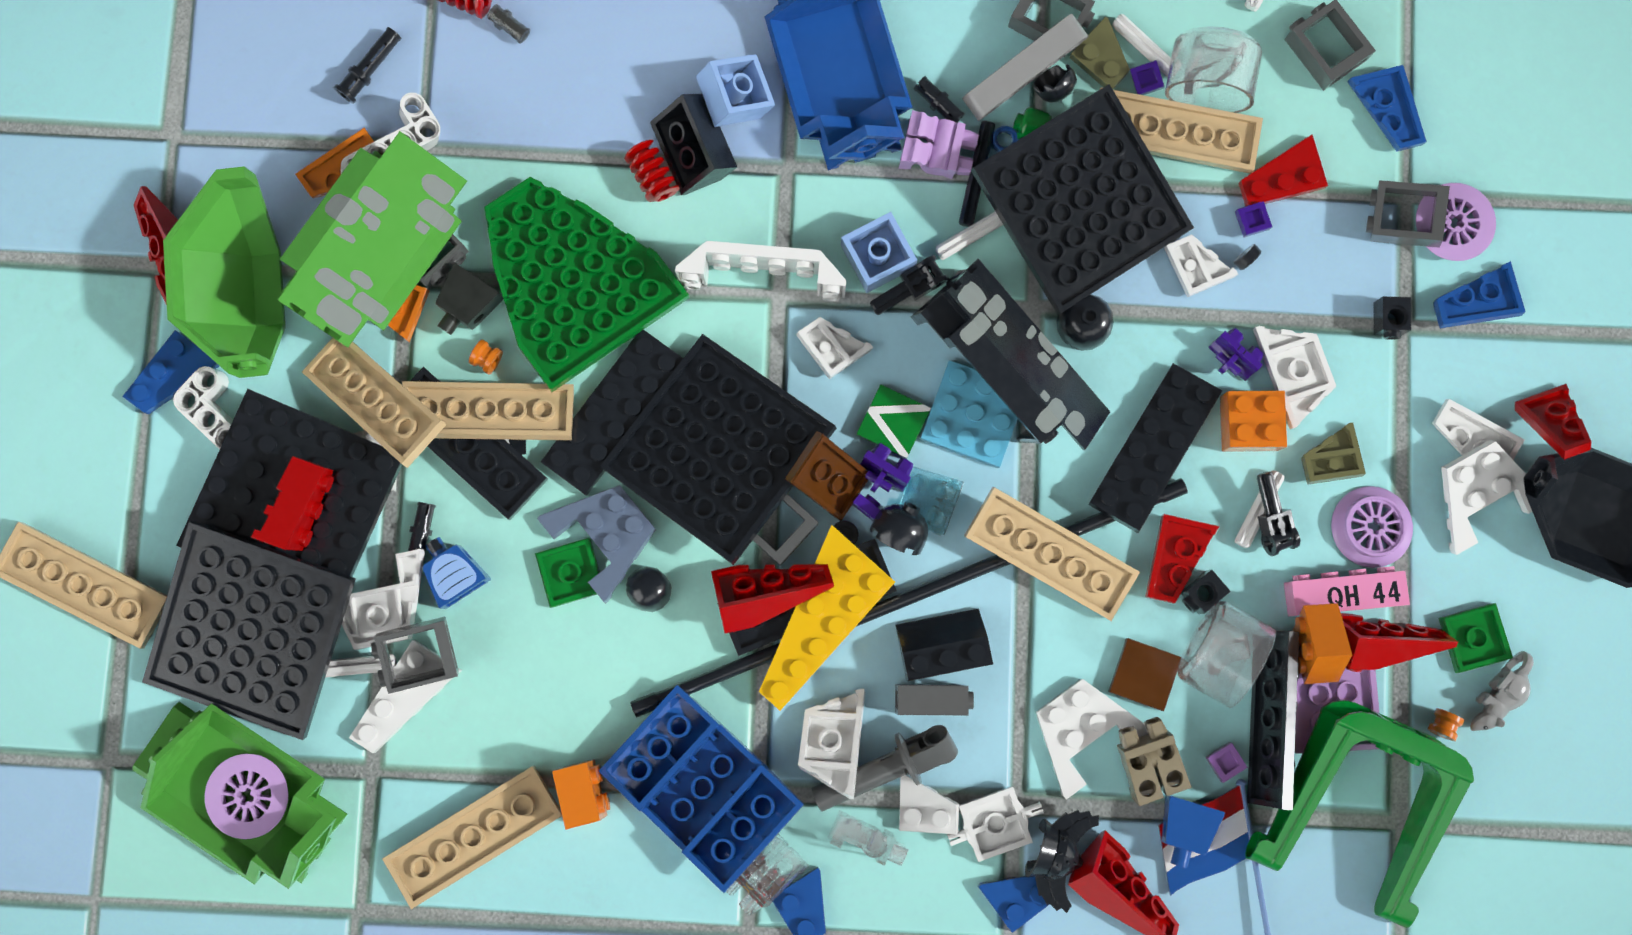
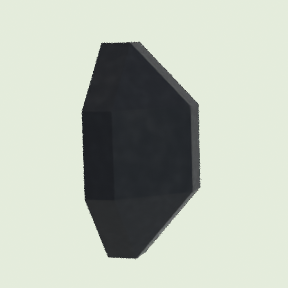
(1585, 511)

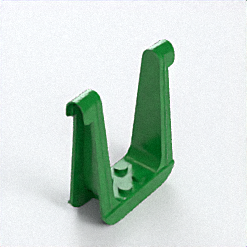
(1438, 797)

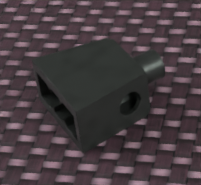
(465, 300)

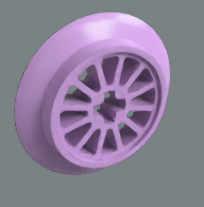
(1483, 218)
(1351, 547)
(219, 809)

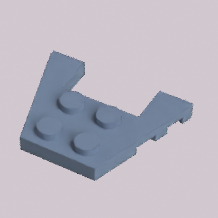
(613, 525)

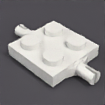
(995, 823)

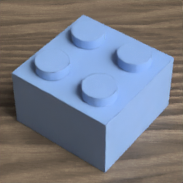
(735, 90)
(878, 252)

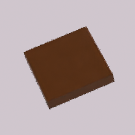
(1144, 674)

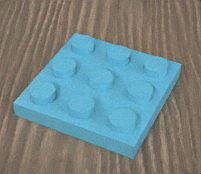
(969, 417)

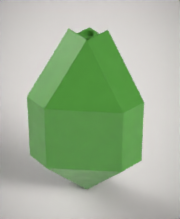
(227, 274)

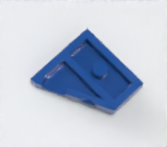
(1014, 899)
(803, 905)

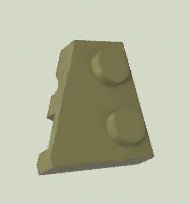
(1102, 56)
(1334, 458)

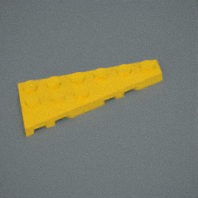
(826, 619)

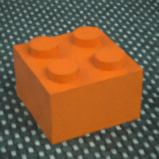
(1253, 421)
(1322, 642)
(581, 794)

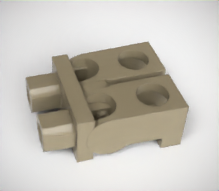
(1152, 762)

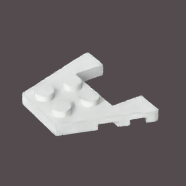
(1475, 483)
(386, 606)
(1076, 721)

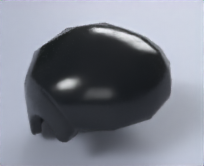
(1055, 83)
(648, 589)

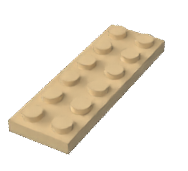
(1194, 132)
(374, 400)
(498, 409)
(1051, 553)
(81, 585)
(472, 837)

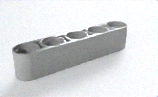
(1025, 67)

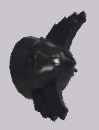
(1059, 856)

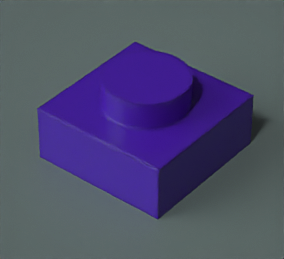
(1147, 78)
(1253, 219)
(867, 506)

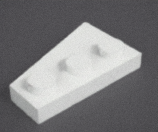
(1469, 430)

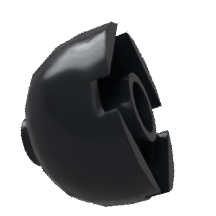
(1086, 323)
(901, 527)

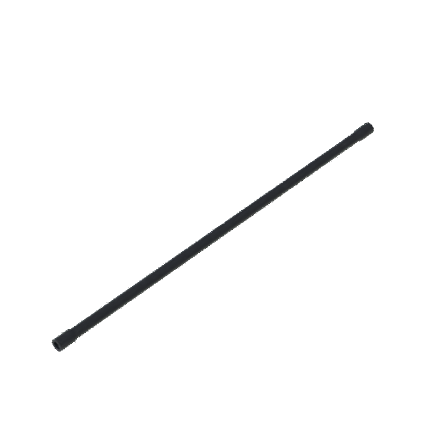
(651, 701)

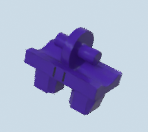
(1235, 356)
(883, 473)

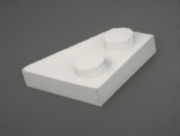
(1197, 266)
(831, 346)
(926, 810)

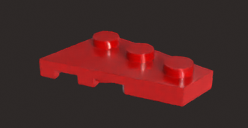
(1286, 176)
(1556, 421)
(1176, 554)

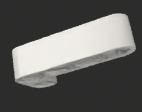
(413, 124)
(205, 403)

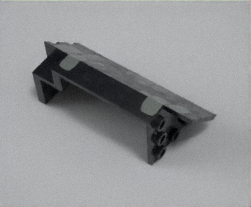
(1013, 357)

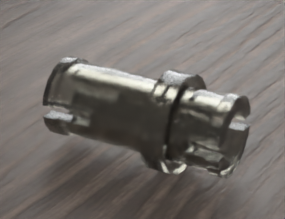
(504, 20)

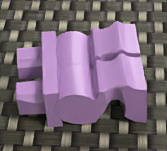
(943, 146)

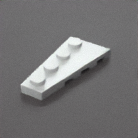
(393, 710)

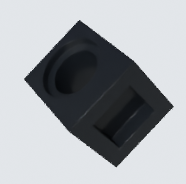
(1400, 308)
(1215, 587)

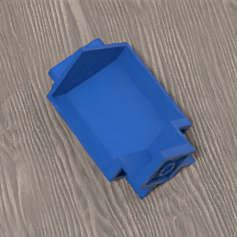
(840, 76)

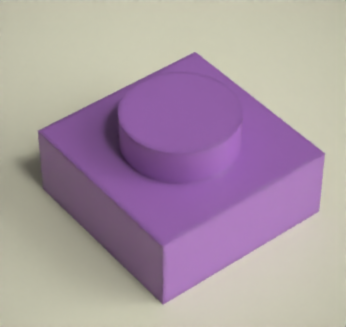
(1226, 762)

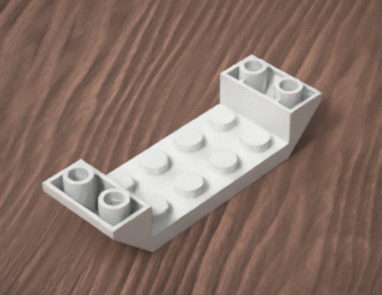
(694, 269)

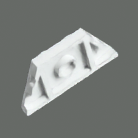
(1298, 368)
(833, 741)

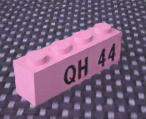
(1350, 592)

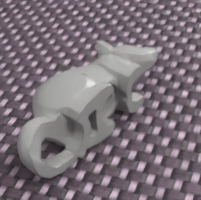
(1507, 693)

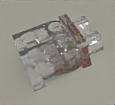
(868, 837)
(768, 882)

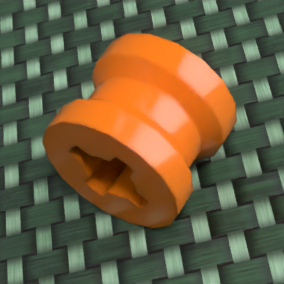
(485, 356)
(1445, 724)

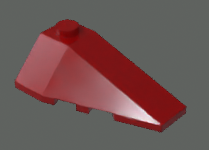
(155, 223)
(756, 595)
(1388, 644)
(1118, 890)

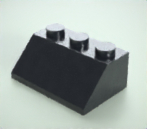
(692, 144)
(943, 644)

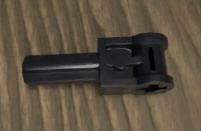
(916, 283)
(1277, 523)

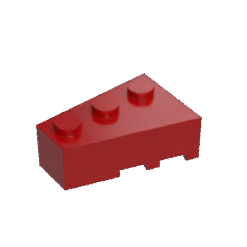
(296, 505)

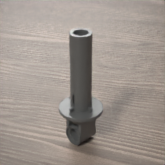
(911, 757)

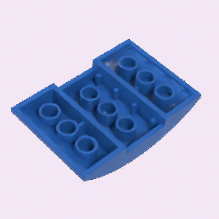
(701, 787)

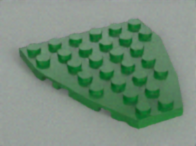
(572, 280)

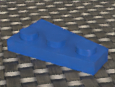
(1391, 105)
(1483, 300)
(167, 373)

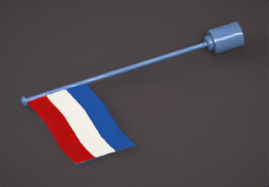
(1226, 848)

